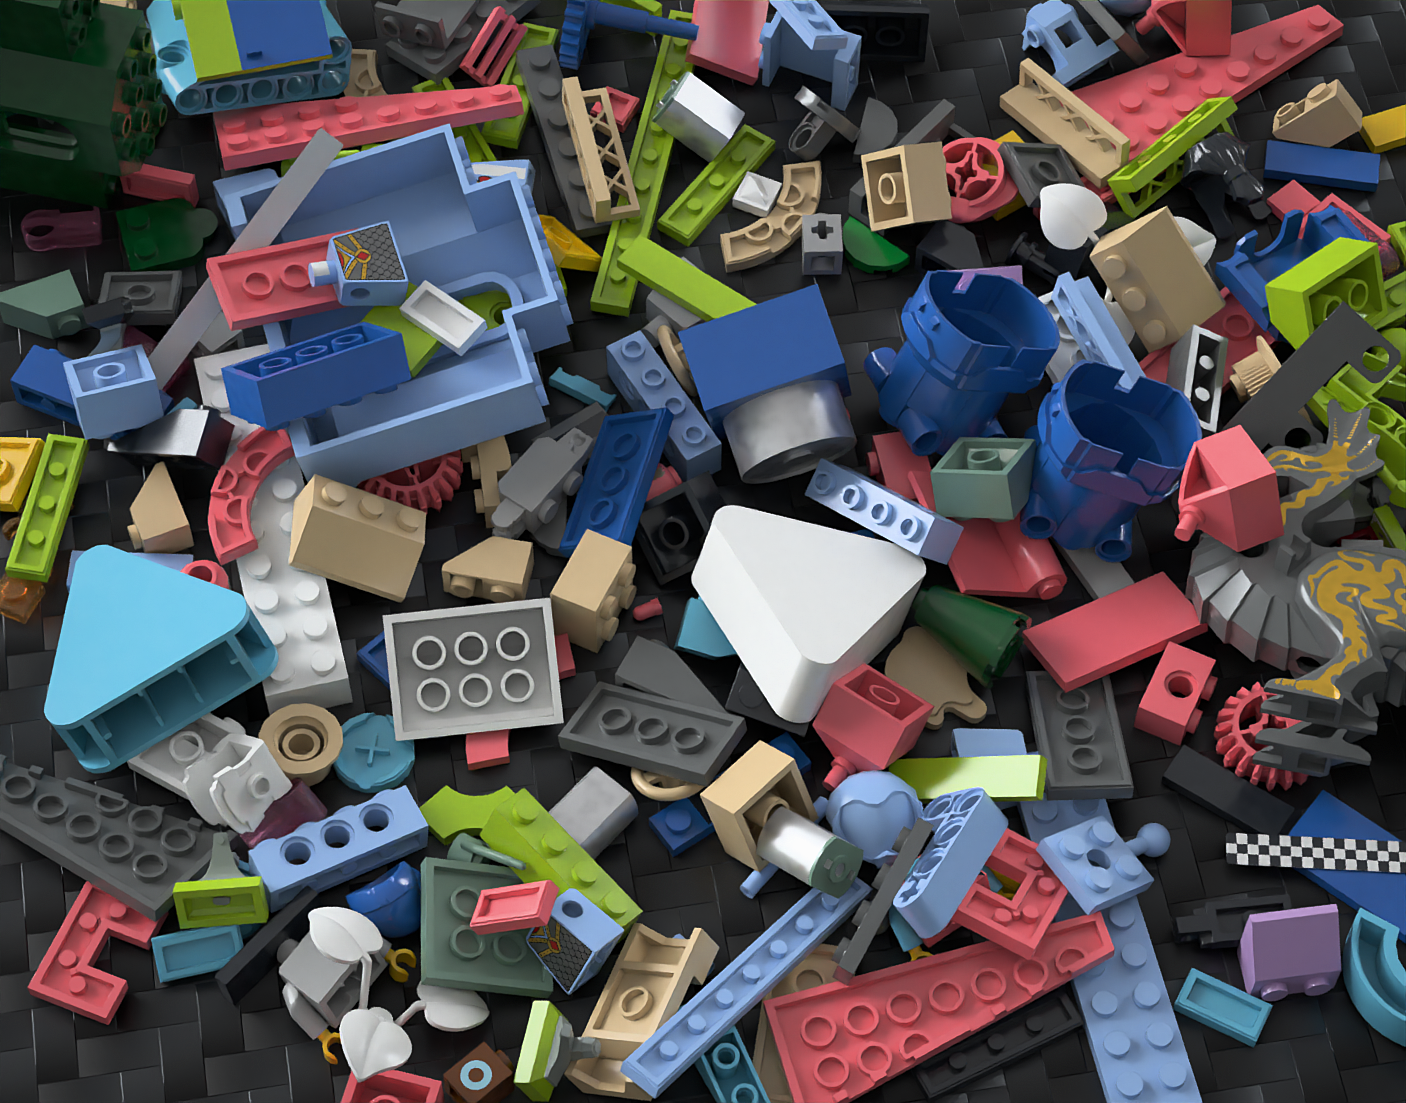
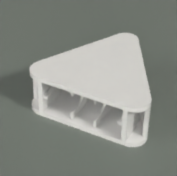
(802, 601)

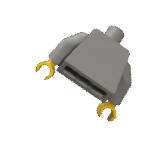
(324, 990)

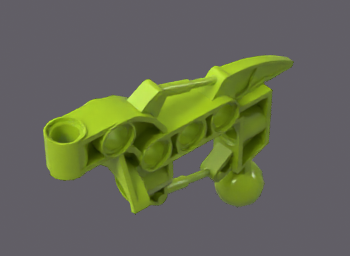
(1356, 392)

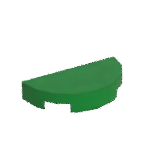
(869, 250)

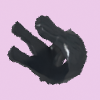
(1218, 171)

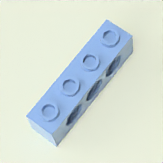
(650, 385)
(884, 511)
(327, 866)

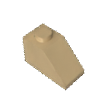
(159, 516)

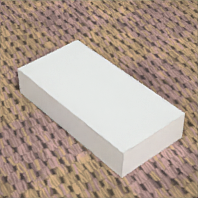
(443, 318)

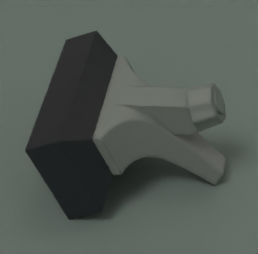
(111, 320)

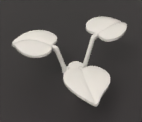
(1073, 213)
(370, 1036)

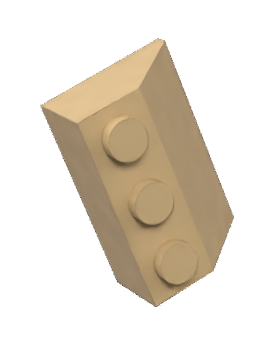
(1156, 278)
(356, 537)

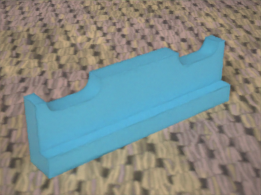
(581, 389)

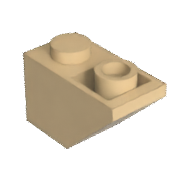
(1320, 118)
(491, 570)

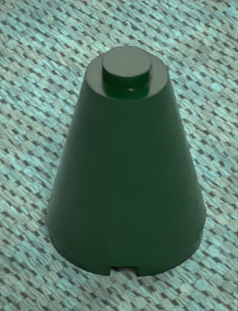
(971, 630)

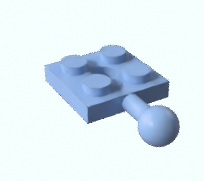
(1120, 870)

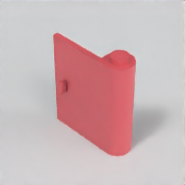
(996, 555)

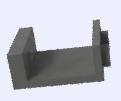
(425, 21)

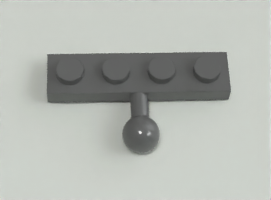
(873, 915)

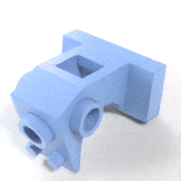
(1070, 62)

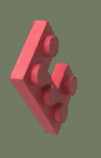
(1024, 920)
(67, 969)

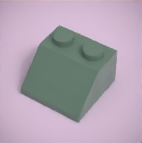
(984, 478)

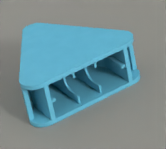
(146, 656)

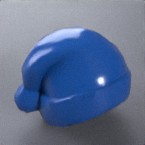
(391, 901)

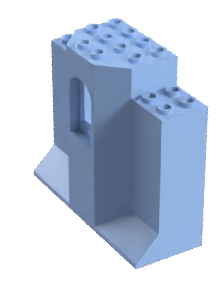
(462, 242)

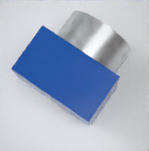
(773, 385)

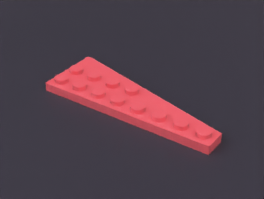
(1161, 94)
(284, 129)
(858, 1036)

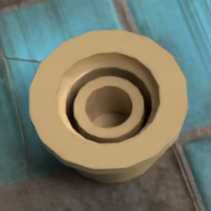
(303, 741)

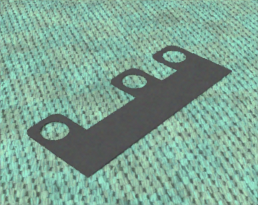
(1276, 404)

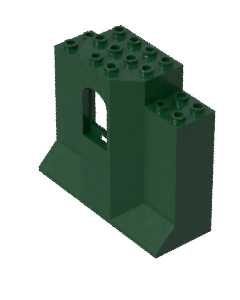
(91, 74)

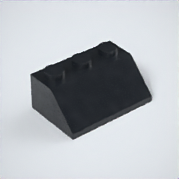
(885, 29)

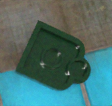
(166, 234)

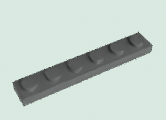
(544, 90)

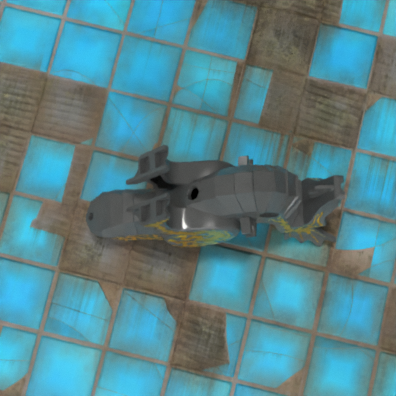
(1314, 607)

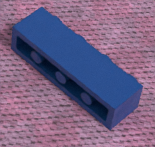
(44, 387)

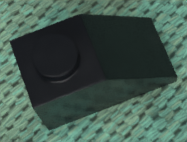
(947, 248)

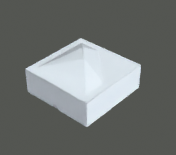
(757, 194)

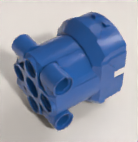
(961, 358)
(1104, 457)

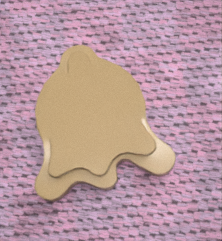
(935, 676)

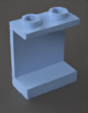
(787, 49)

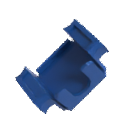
(1250, 271)

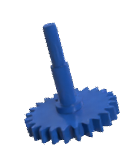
(585, 14)

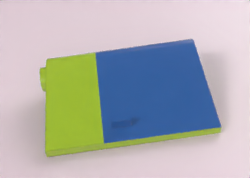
(252, 35)

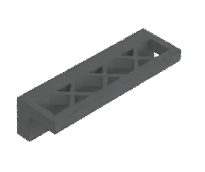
(930, 129)

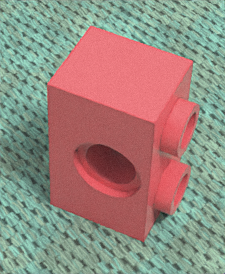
(1180, 672)

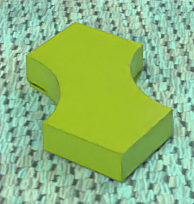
(454, 813)

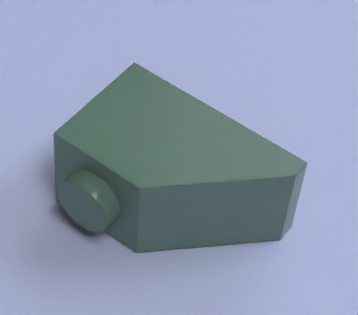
(45, 306)

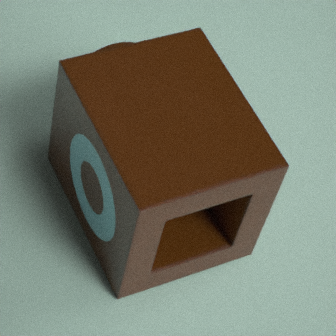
(480, 1077)

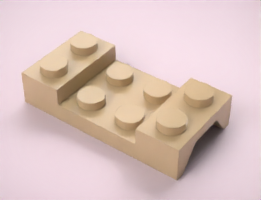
(636, 1002)

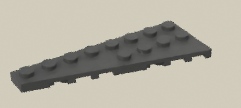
(105, 838)

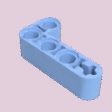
(964, 836)

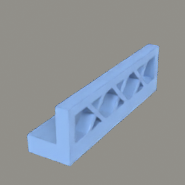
(1094, 327)

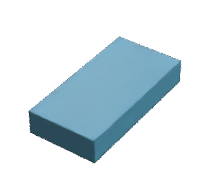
(195, 951)
(1222, 1007)

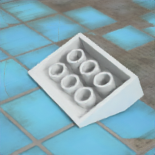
(473, 669)

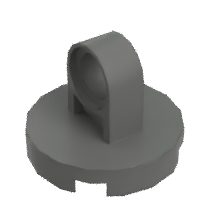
(818, 126)

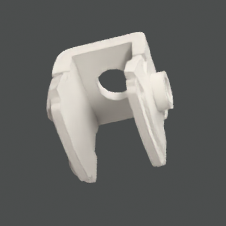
(235, 783)

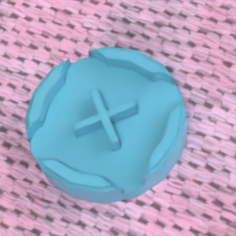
(371, 755)

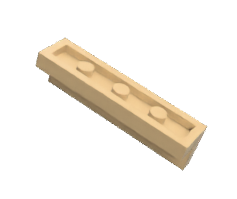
(1043, 115)
(592, 156)

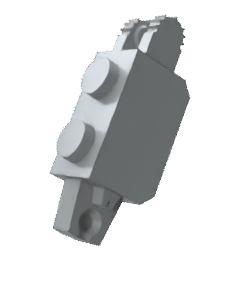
(540, 483)

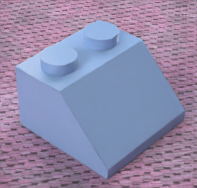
(113, 392)

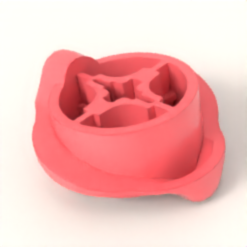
(981, 192)

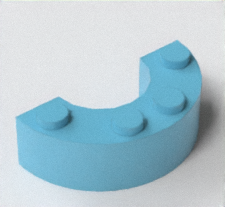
(1375, 975)

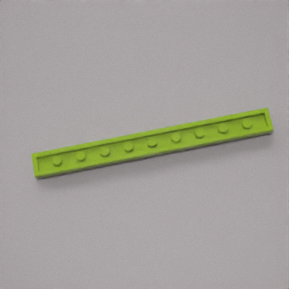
(648, 170)

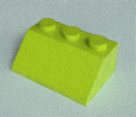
(1316, 286)

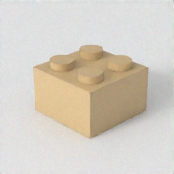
(906, 186)
(593, 591)
(750, 794)

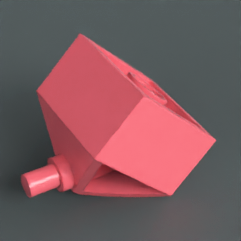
(1194, 25)
(1229, 492)
(868, 723)

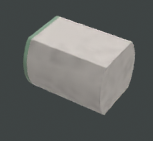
(697, 116)
(595, 811)
(809, 852)

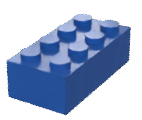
(316, 375)

